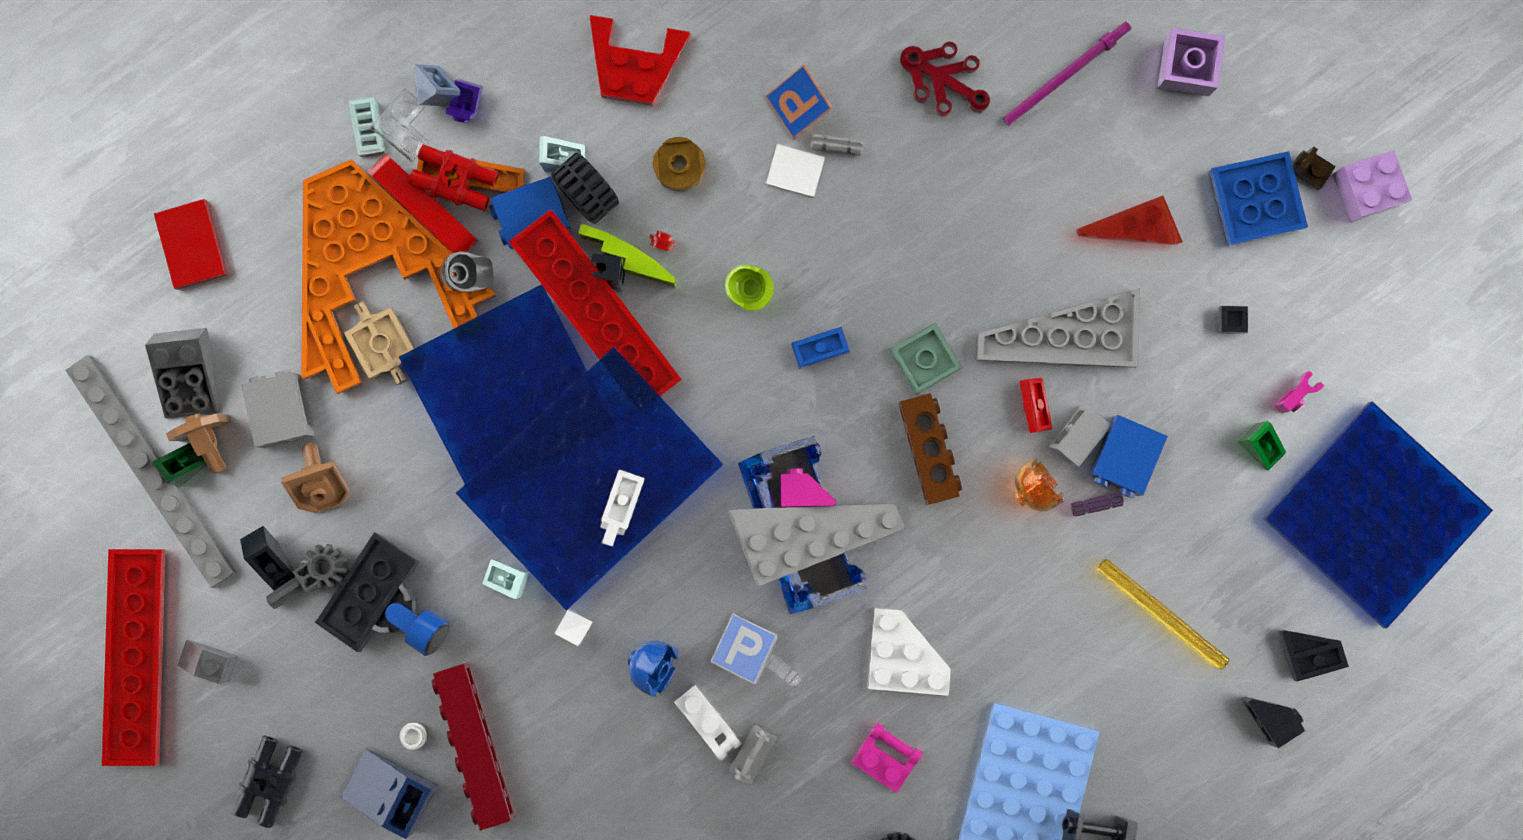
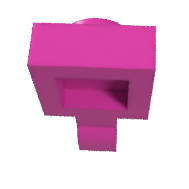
(1294, 398)

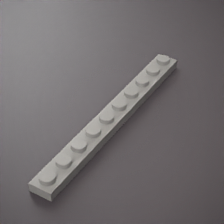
(139, 456)

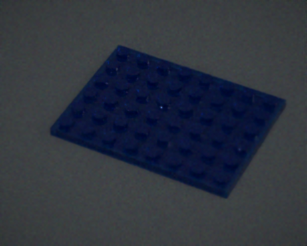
(556, 477)

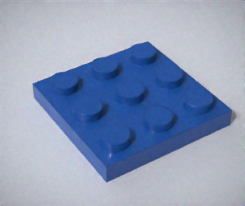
(1258, 198)

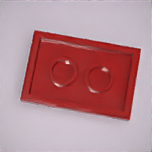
(190, 244)

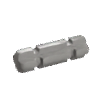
(837, 144)

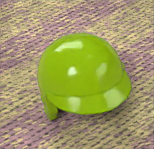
(749, 287)

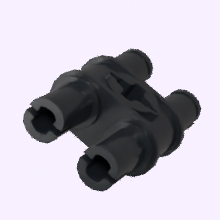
(254, 785)

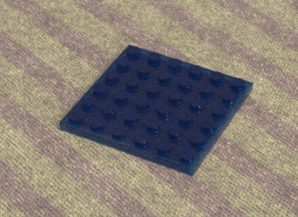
(494, 376)
(1378, 514)

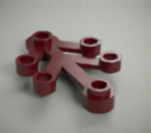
(941, 76)

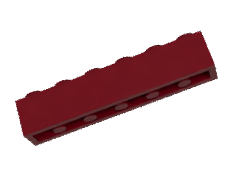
(473, 746)

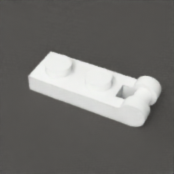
(707, 721)

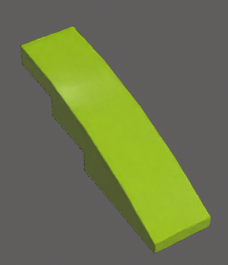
(635, 261)

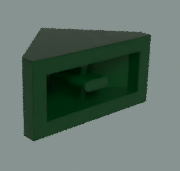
(179, 465)

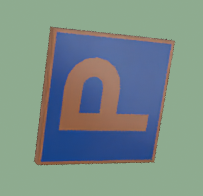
(799, 102)

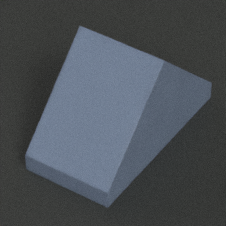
(434, 86)

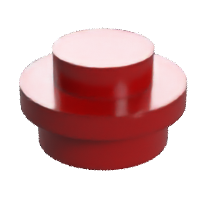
(662, 240)

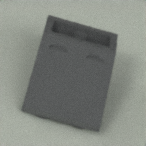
(183, 372)

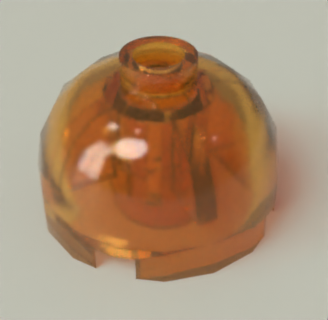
(1036, 487)

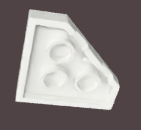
(903, 657)

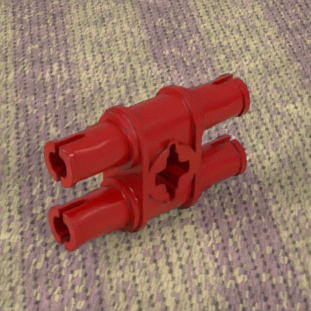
(449, 164)

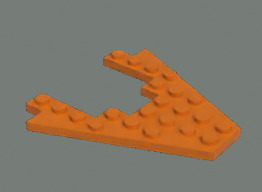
(348, 229)

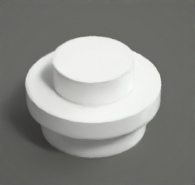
(413, 735)

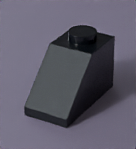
(267, 558)
(1275, 721)

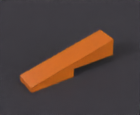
(508, 179)

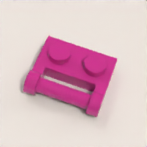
(882, 765)

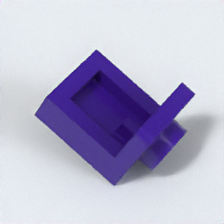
(467, 103)

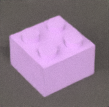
(1191, 62)
(1372, 186)

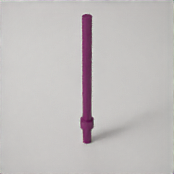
(1105, 42)

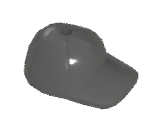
(470, 271)

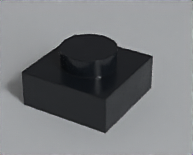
(1233, 319)

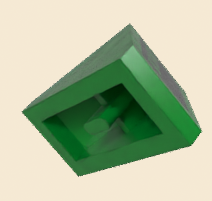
(1263, 444)

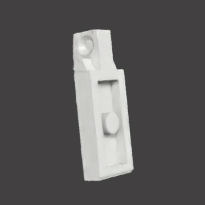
(620, 505)

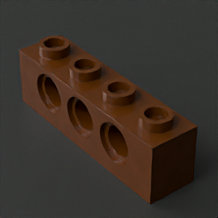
(910, 411)

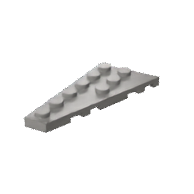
(1083, 335)
(798, 537)

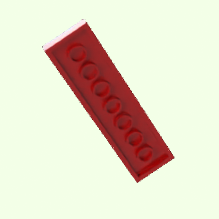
(589, 301)
(133, 657)

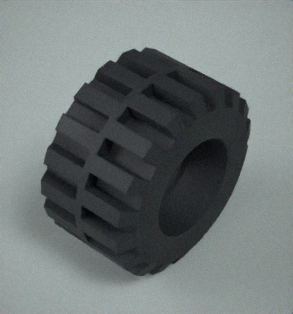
(585, 188)

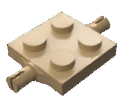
(379, 342)

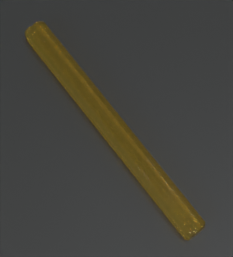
(1163, 614)

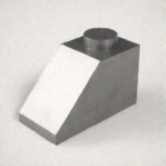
(207, 662)

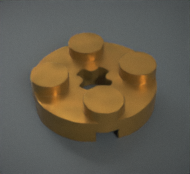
(690, 174)

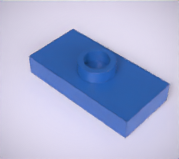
(820, 347)

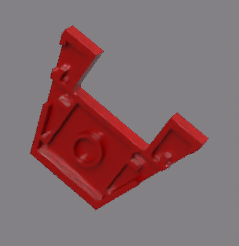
(633, 73)

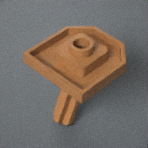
(200, 433)
(317, 485)

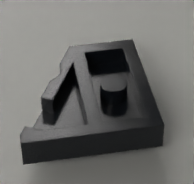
(1312, 654)

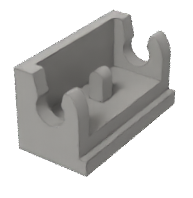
(1080, 435)

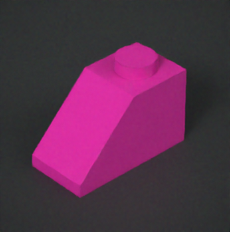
(803, 490)

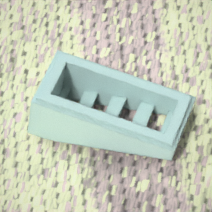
(363, 104)

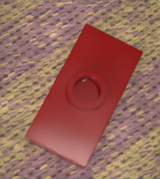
(1035, 405)

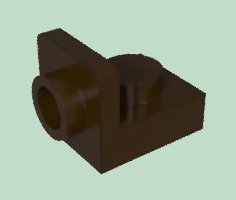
(1313, 168)

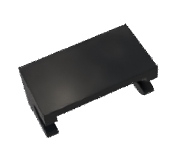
(611, 270)

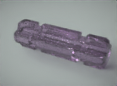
(1097, 504)

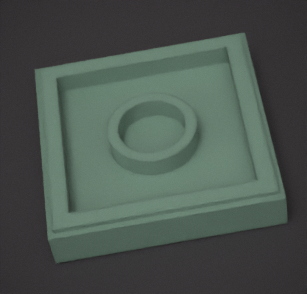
(925, 358)

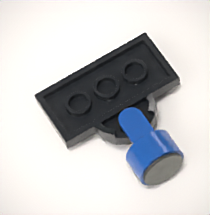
(378, 600)

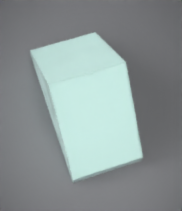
(555, 152)
(506, 579)

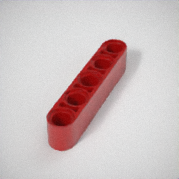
(422, 205)

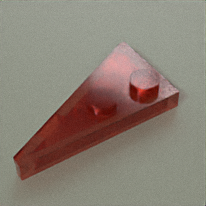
(1142, 223)

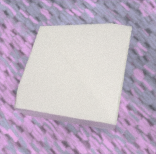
(573, 627)

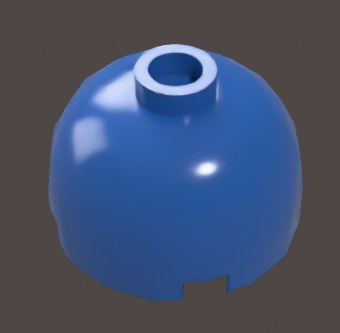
(651, 666)

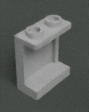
(276, 409)

